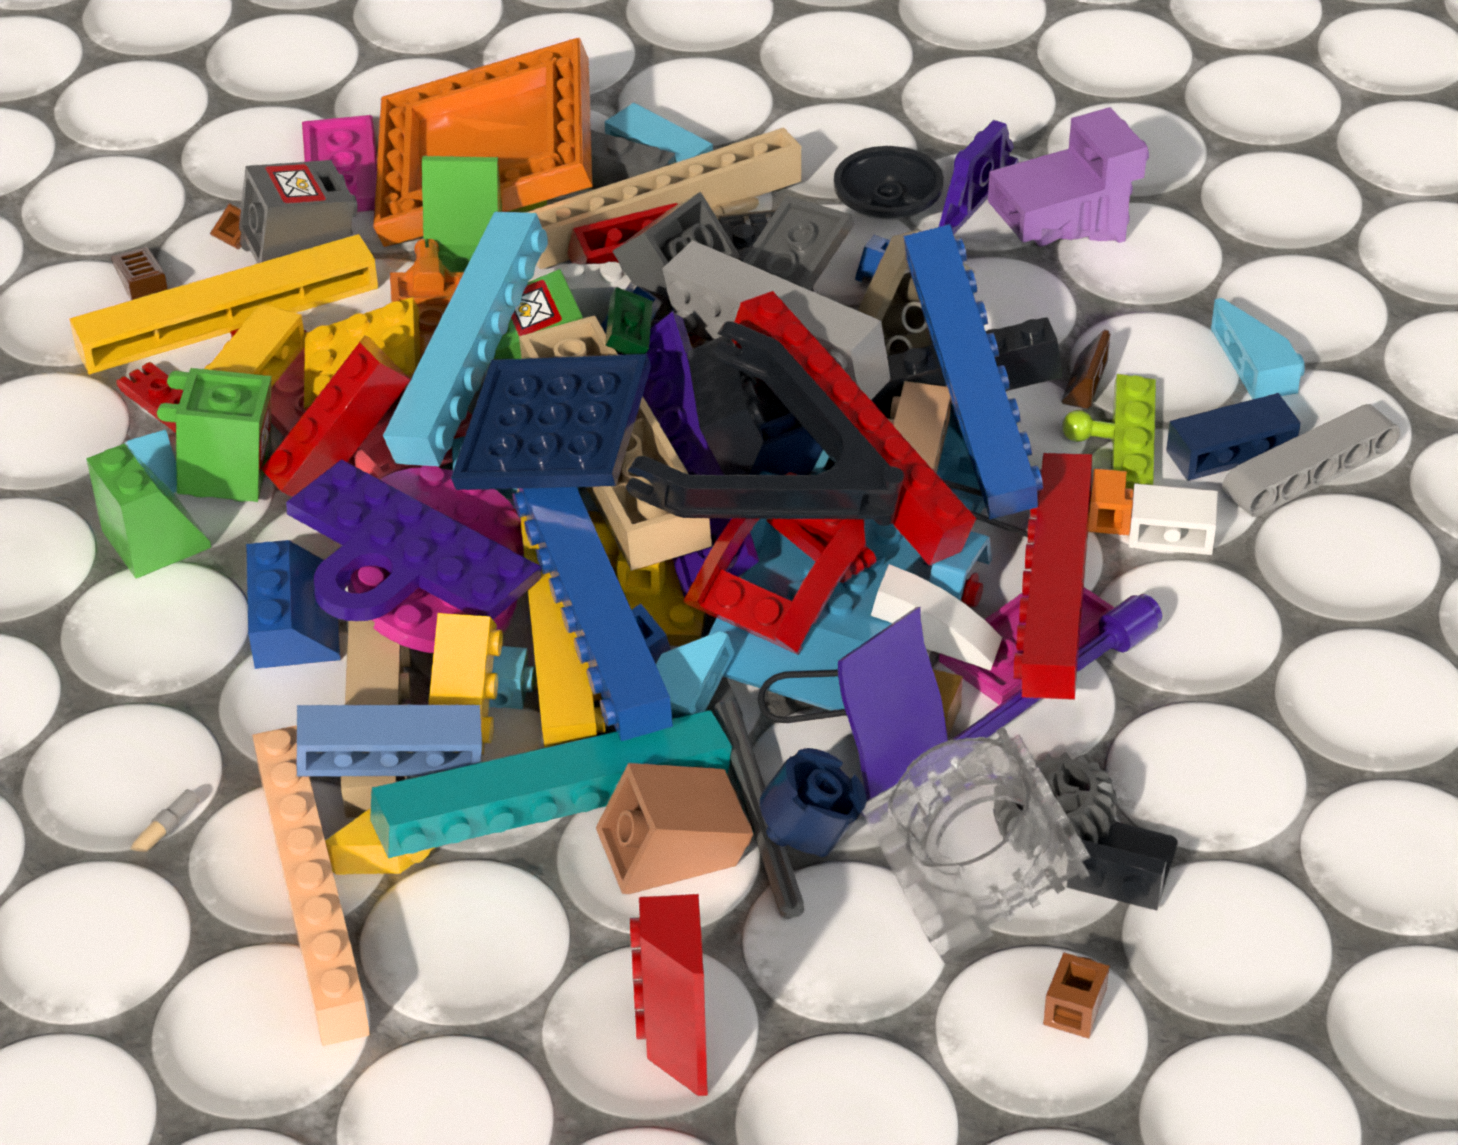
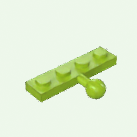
(1131, 428)

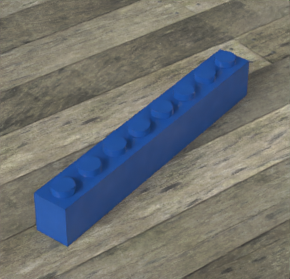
(971, 372)
(595, 610)

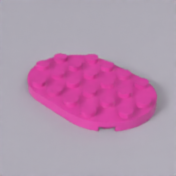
(482, 510)

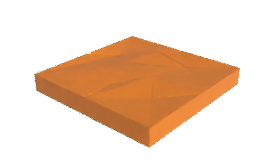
(519, 109)

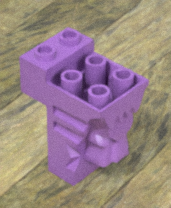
(1074, 189)

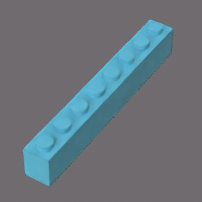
(465, 340)

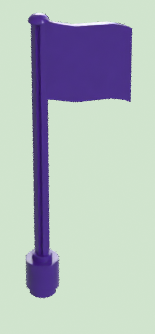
(898, 705)

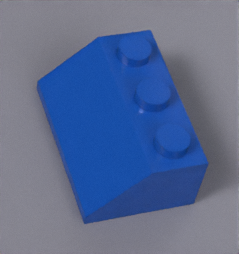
(282, 609)

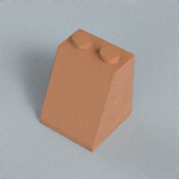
(671, 825)

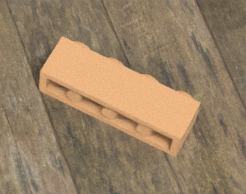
(923, 418)

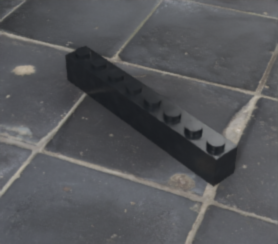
(1024, 349)

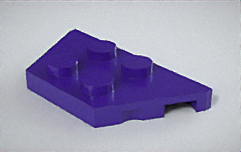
(971, 173)

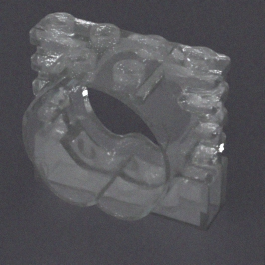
(964, 898)

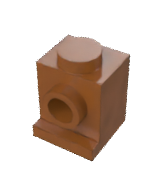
(1075, 995)

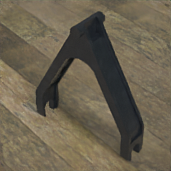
(854, 488)

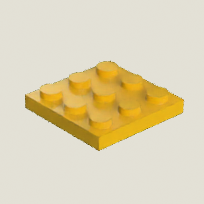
(390, 327)

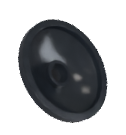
(888, 182)

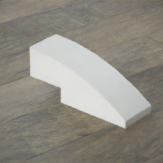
(945, 620)

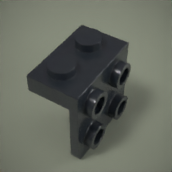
(1128, 865)

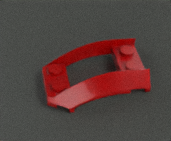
(763, 611)

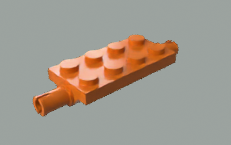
(429, 285)

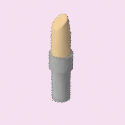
(165, 821)

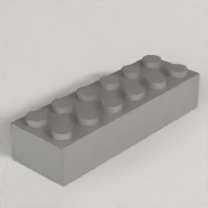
(710, 285)

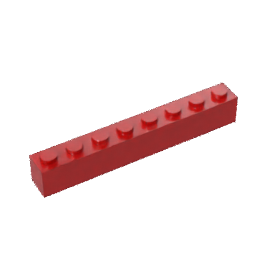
(927, 508)
(1056, 579)

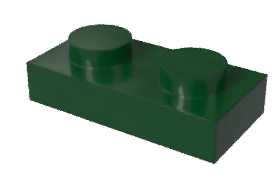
(628, 323)

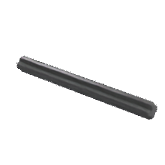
(751, 787)

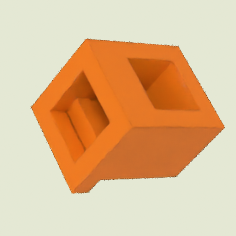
(1110, 503)

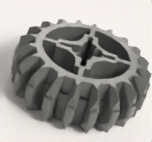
(1082, 792)

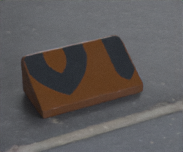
(1088, 372)

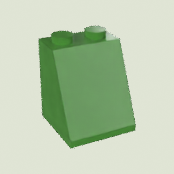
(141, 513)

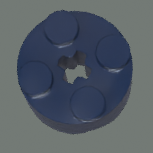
(811, 802)

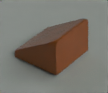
(228, 227)

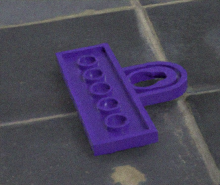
(411, 542)

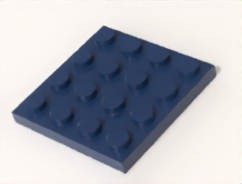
(552, 422)

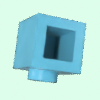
(514, 678)

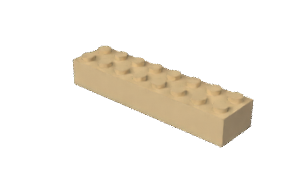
(639, 529)

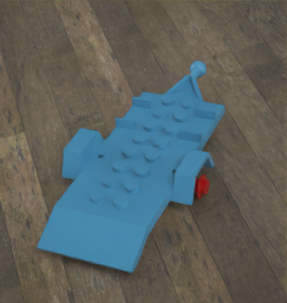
(847, 614)

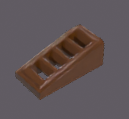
(139, 273)

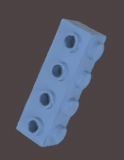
(387, 736)

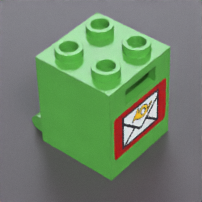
(543, 305)
(220, 432)

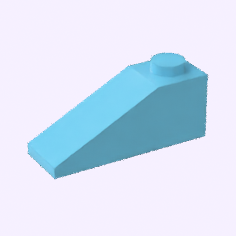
(1258, 353)

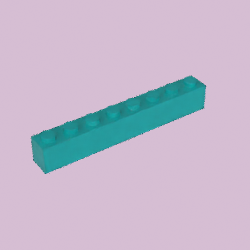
(533, 785)

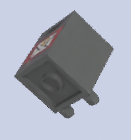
(293, 208)

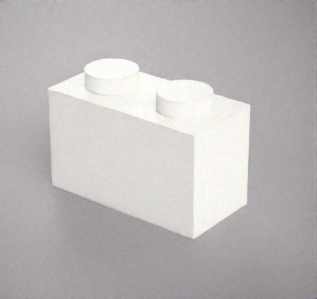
(1173, 519)

